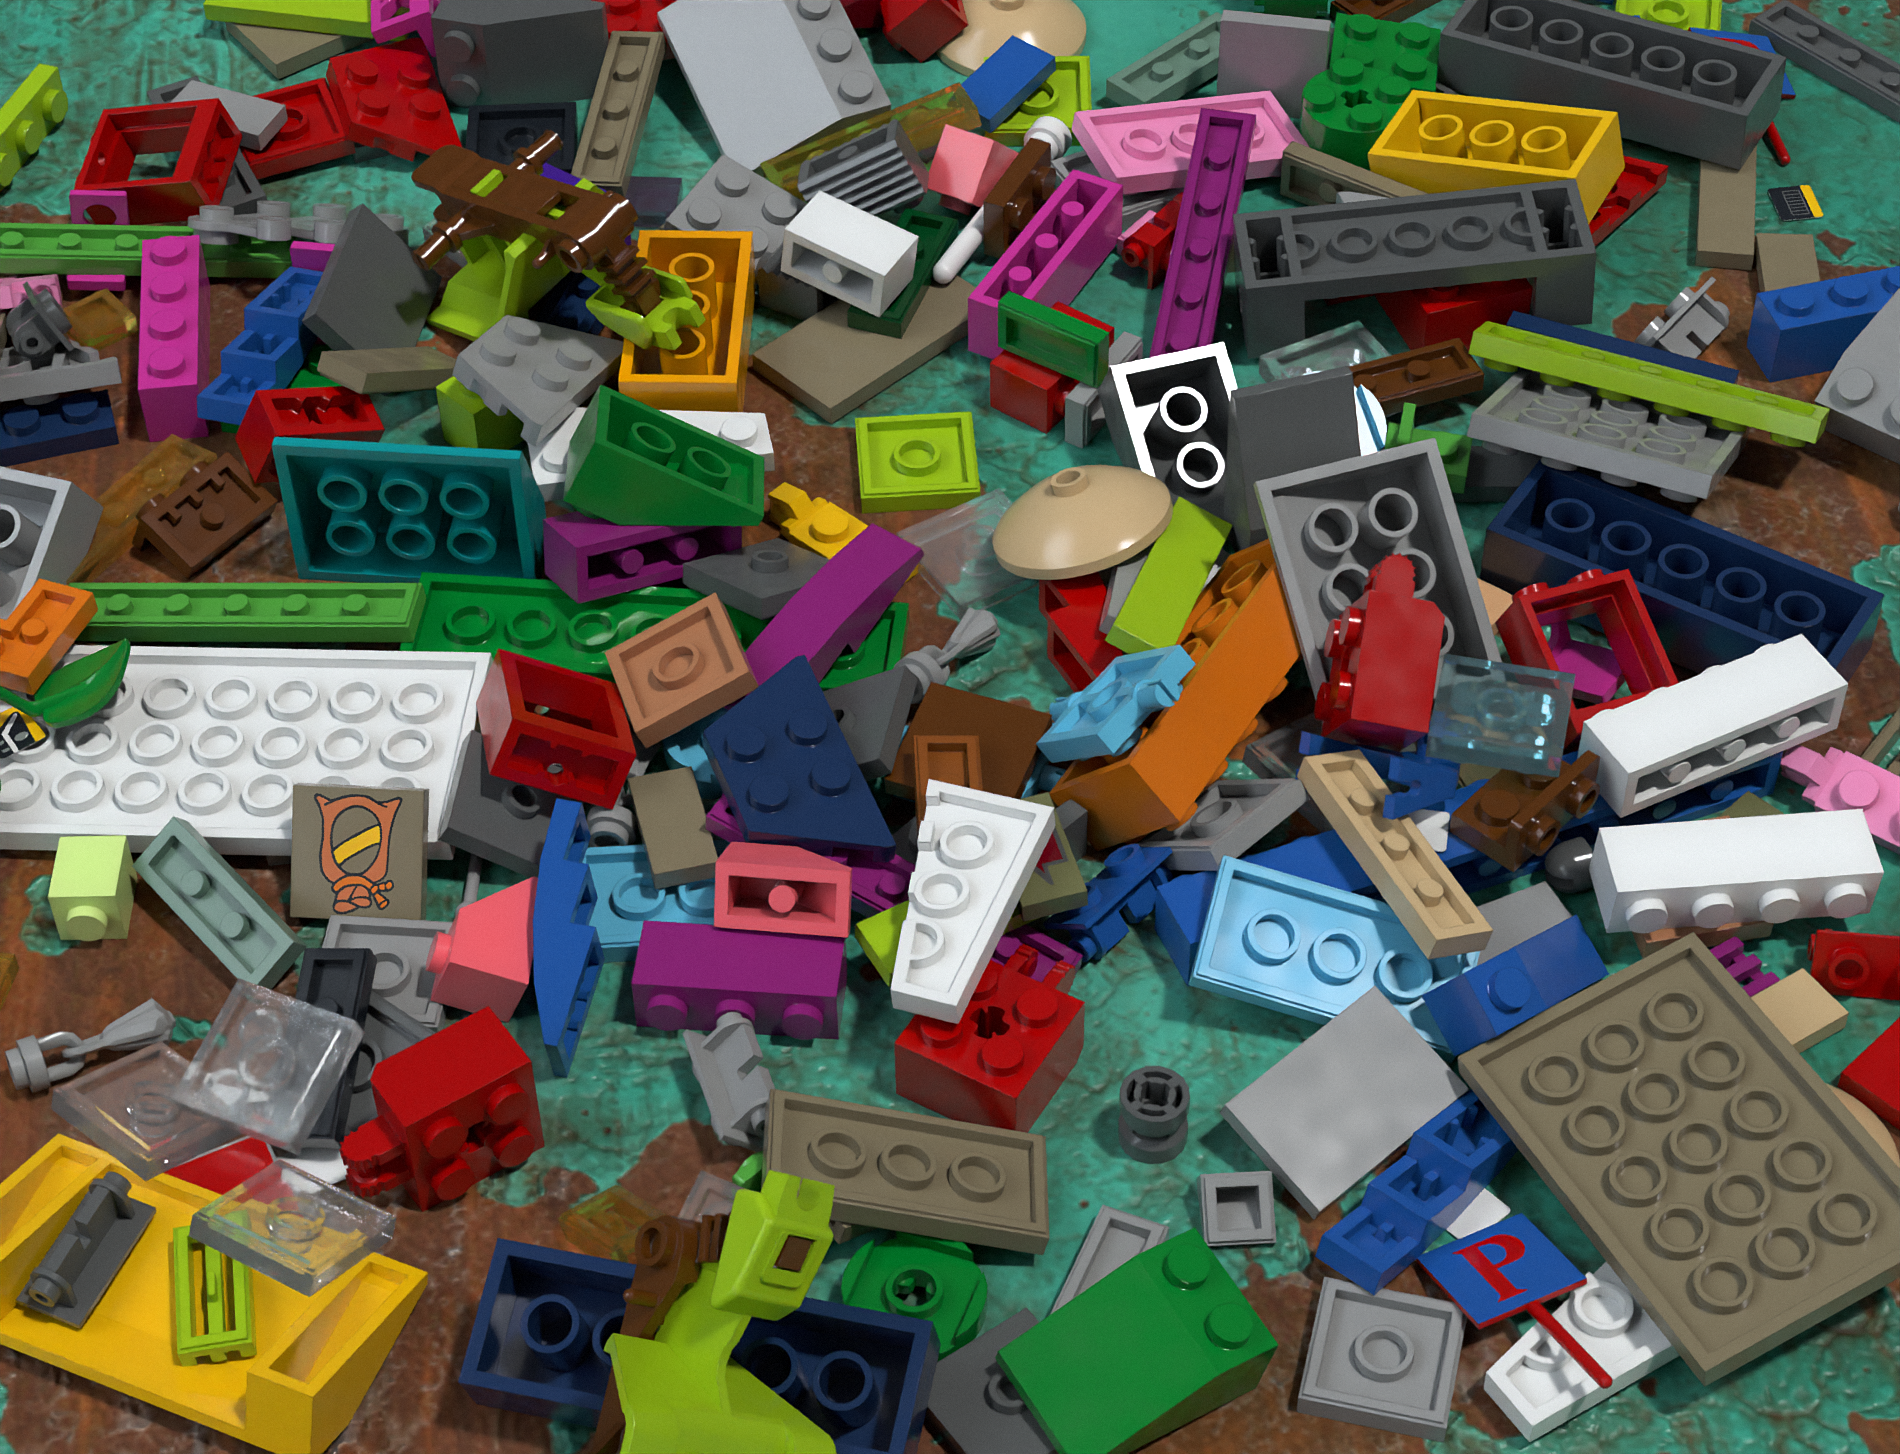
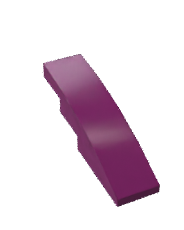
(835, 605)

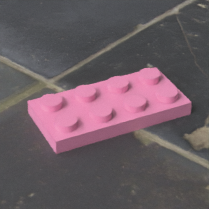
(1153, 143)

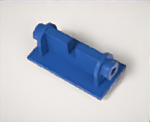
(1124, 883)

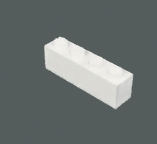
(1713, 723)
(1735, 870)

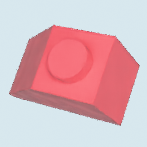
(967, 168)
(781, 891)
(486, 953)

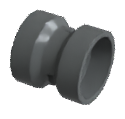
(1153, 1114)

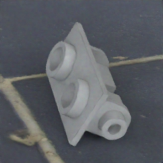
(1692, 320)
(722, 1068)

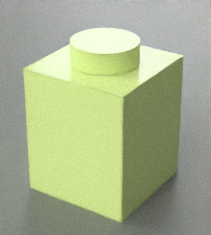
(92, 887)

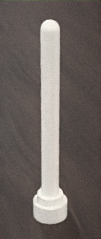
(1045, 129)

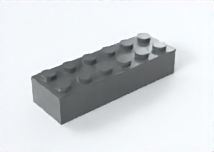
(1663, 81)

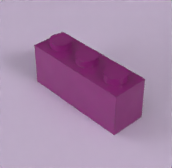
(606, 559)
(774, 979)

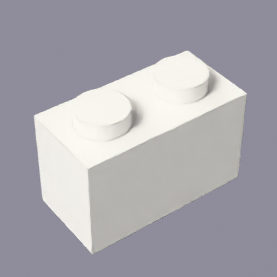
(849, 253)

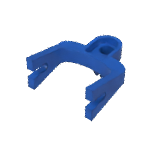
(1428, 777)

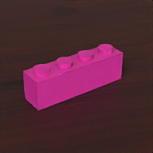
(1050, 255)
(173, 336)

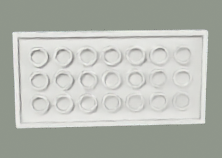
(231, 734)

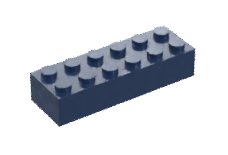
(1701, 585)
(553, 1310)

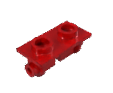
(1152, 243)
(1855, 963)

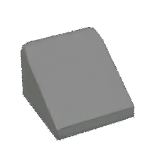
(1237, 1208)

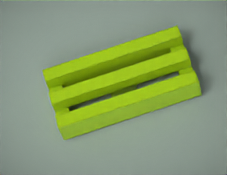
(218, 1340)

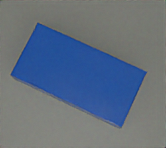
(1007, 80)

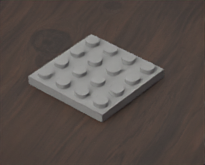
(1606, 435)

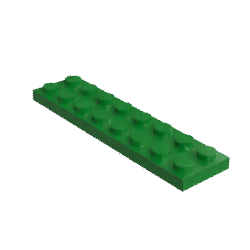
(549, 626)

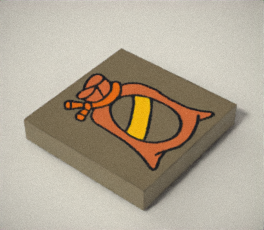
(359, 851)

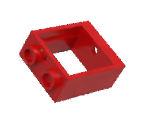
(195, 127)
(1622, 619)
(580, 730)

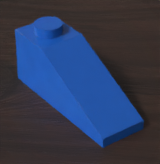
(1515, 985)

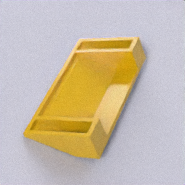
(311, 1351)

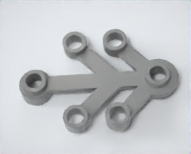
(272, 222)

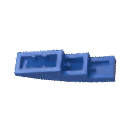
(266, 351)
(564, 945)
(1418, 1195)

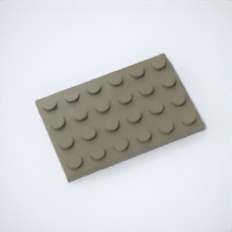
(1697, 1155)

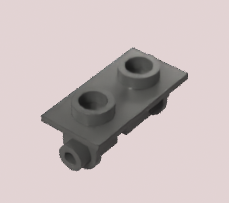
(38, 324)
(87, 1252)

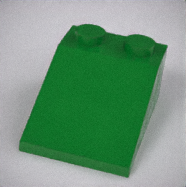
(658, 470)
(1140, 1351)

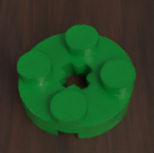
(940, 1265)

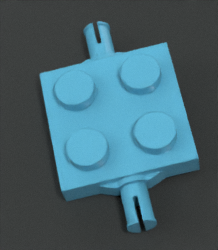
(1112, 707)

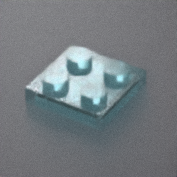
(1500, 715)

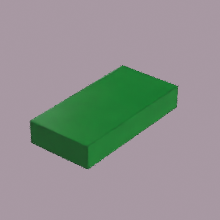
(1053, 339)

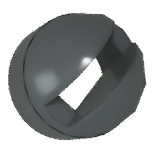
(1569, 866)

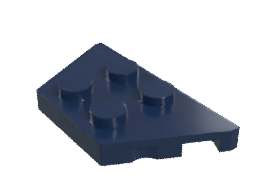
(794, 771)

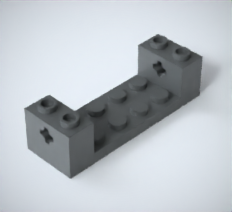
(1412, 245)

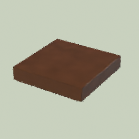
(1004, 731)

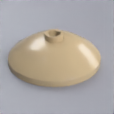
(1046, 24)
(1081, 522)

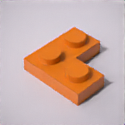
(41, 633)

